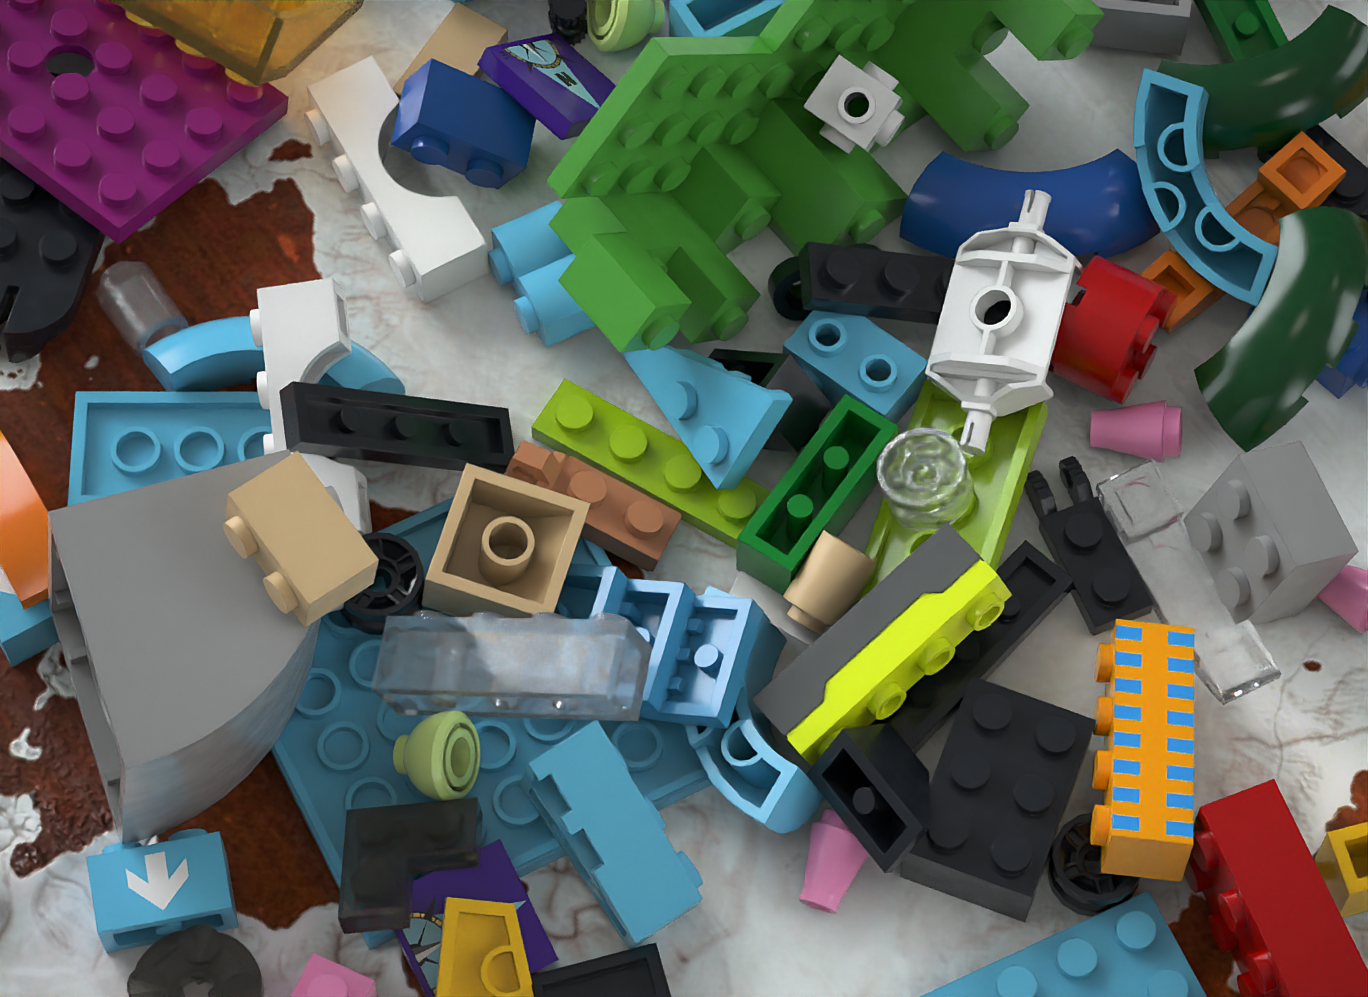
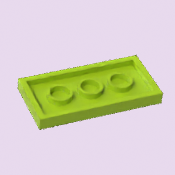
(996, 479)

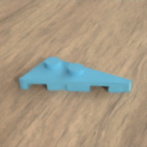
(712, 409)

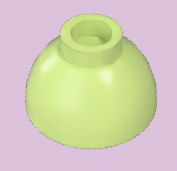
(623, 23)
(440, 755)

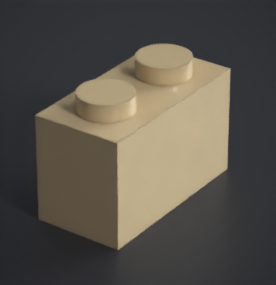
(299, 540)

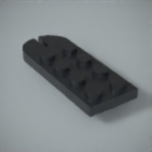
(43, 263)

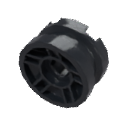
(405, 575)
(1073, 883)

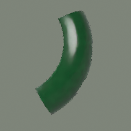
(1284, 90)
(1294, 330)

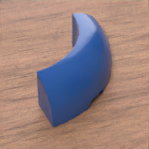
(1091, 206)

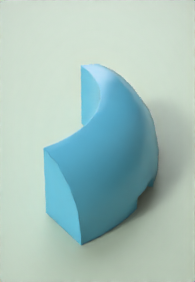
(1180, 192)
(225, 355)
(745, 757)

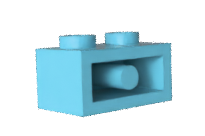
(858, 360)

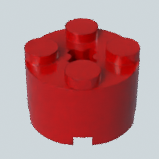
(1110, 330)

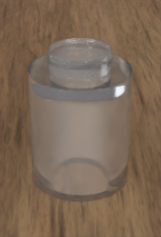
(138, 305)

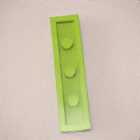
(645, 460)

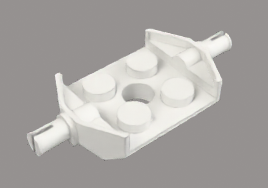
(1006, 363)

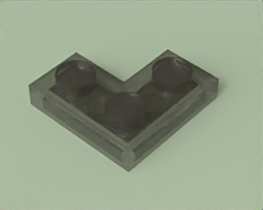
(391, 845)

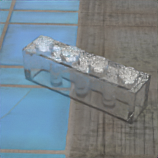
(513, 666)

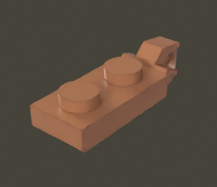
(618, 514)

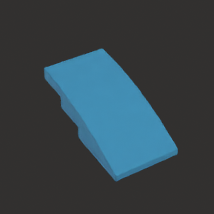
(695, 640)

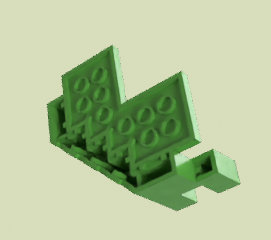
(716, 146)

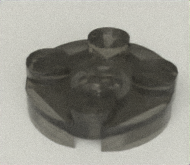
(197, 957)

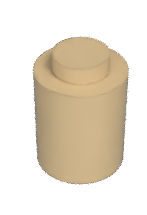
(828, 582)

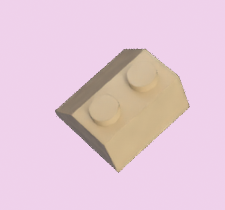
(503, 547)

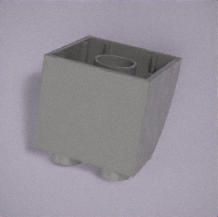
(172, 644)

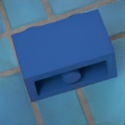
(463, 125)

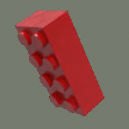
(1271, 900)

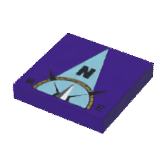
(549, 81)
(492, 882)

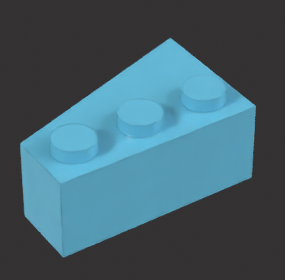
(612, 834)

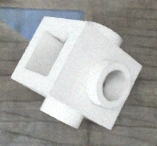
(836, 92)

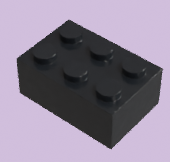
(999, 798)

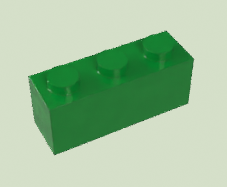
(815, 494)

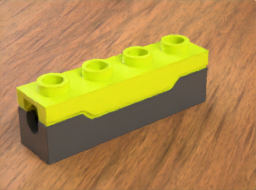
(885, 644)

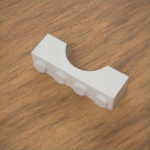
(430, 237)
(301, 338)

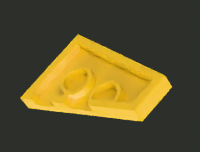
(481, 951)

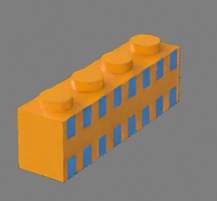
(1146, 751)

